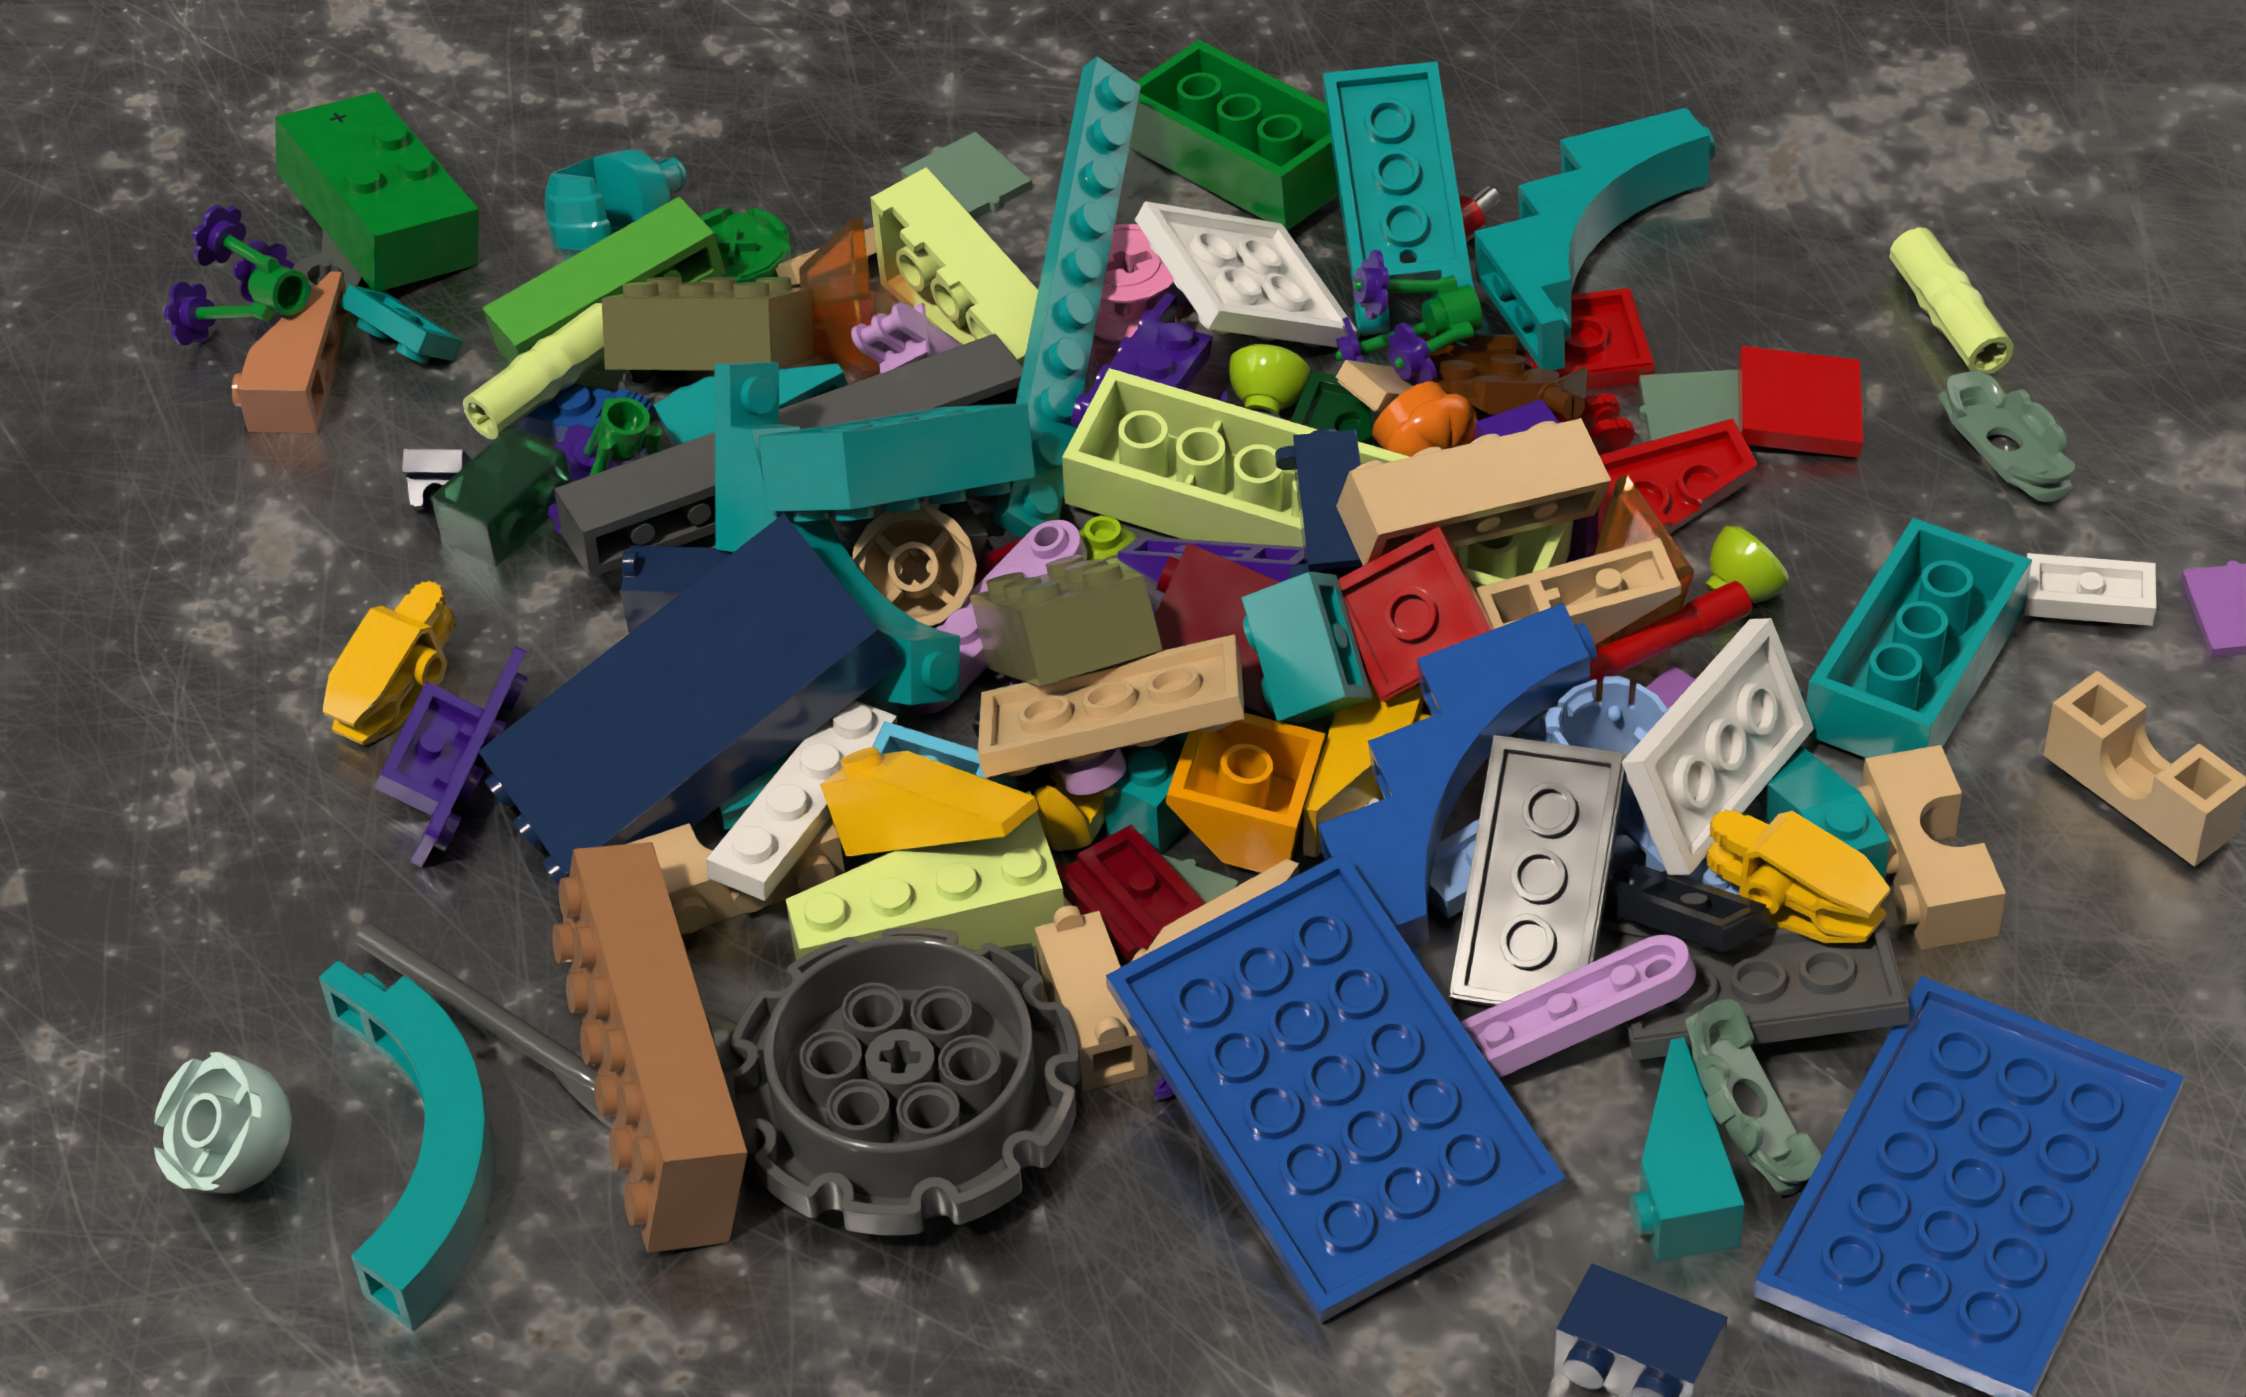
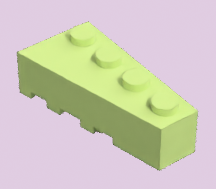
(944, 259)
(975, 888)

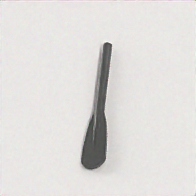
(564, 1063)

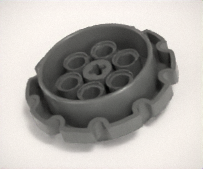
(894, 1043)

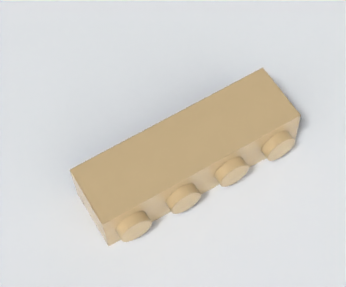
(1475, 489)

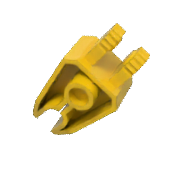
(389, 664)
(1801, 875)

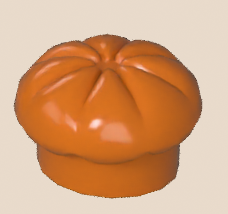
(1425, 419)

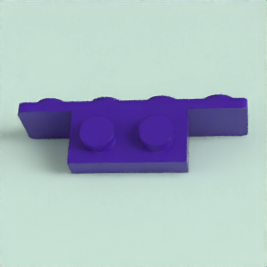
(1156, 352)
(438, 749)

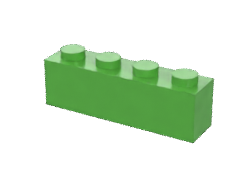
(660, 244)

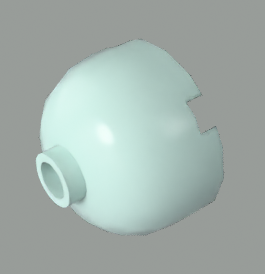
(222, 1125)

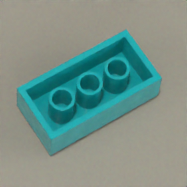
(896, 461)
(1917, 643)

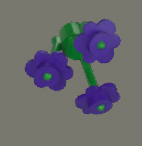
(1450, 314)

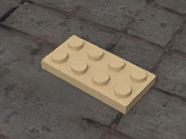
(1111, 708)

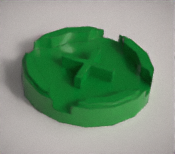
(749, 242)

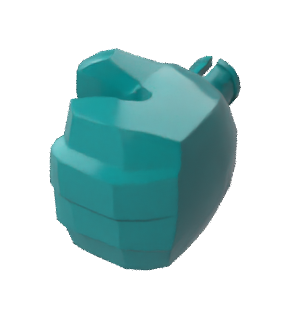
(606, 195)

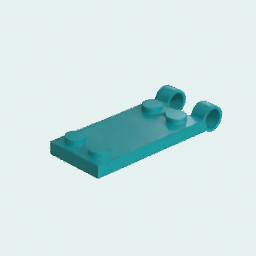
(1396, 175)

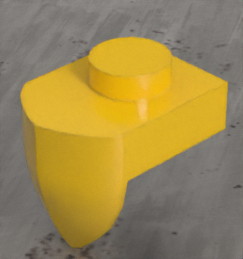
(1068, 818)

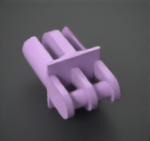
(901, 337)

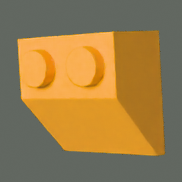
(1246, 789)

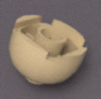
(918, 562)

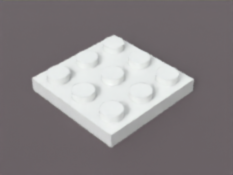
(1243, 275)

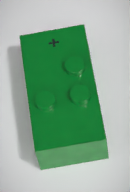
(1237, 134)
(377, 191)

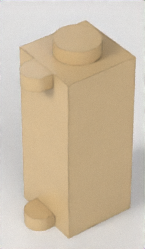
(1074, 963)

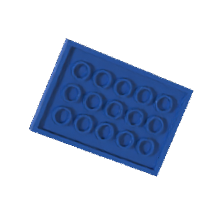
(1334, 1086)
(1970, 1191)

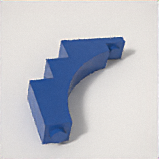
(1421, 769)

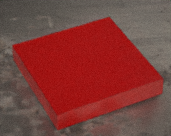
(1606, 340)
(1800, 401)
(1409, 608)

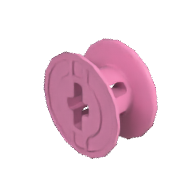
(1130, 284)

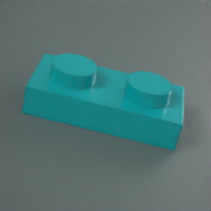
(388, 317)

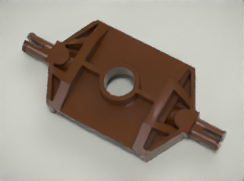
(1499, 380)

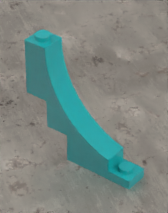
(1602, 182)
(750, 408)

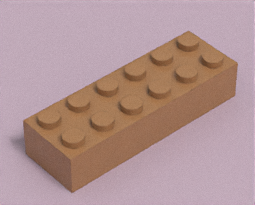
(649, 1048)

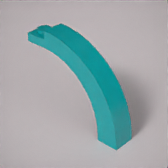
(443, 1210)

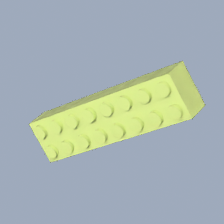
(1213, 476)

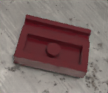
(1129, 888)

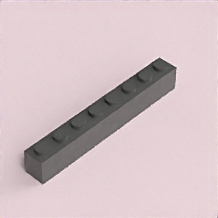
(672, 492)

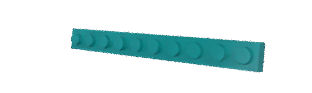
(1071, 288)

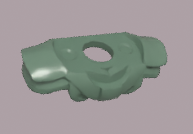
(1983, 409)
(1724, 1057)

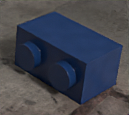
(1637, 1339)

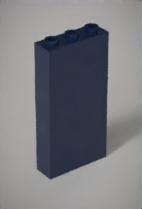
(690, 702)

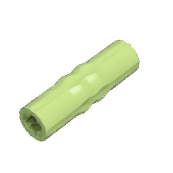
(1951, 301)
(537, 374)

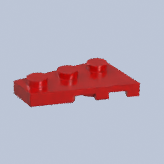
(1683, 472)

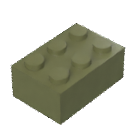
(707, 323)
(1065, 620)

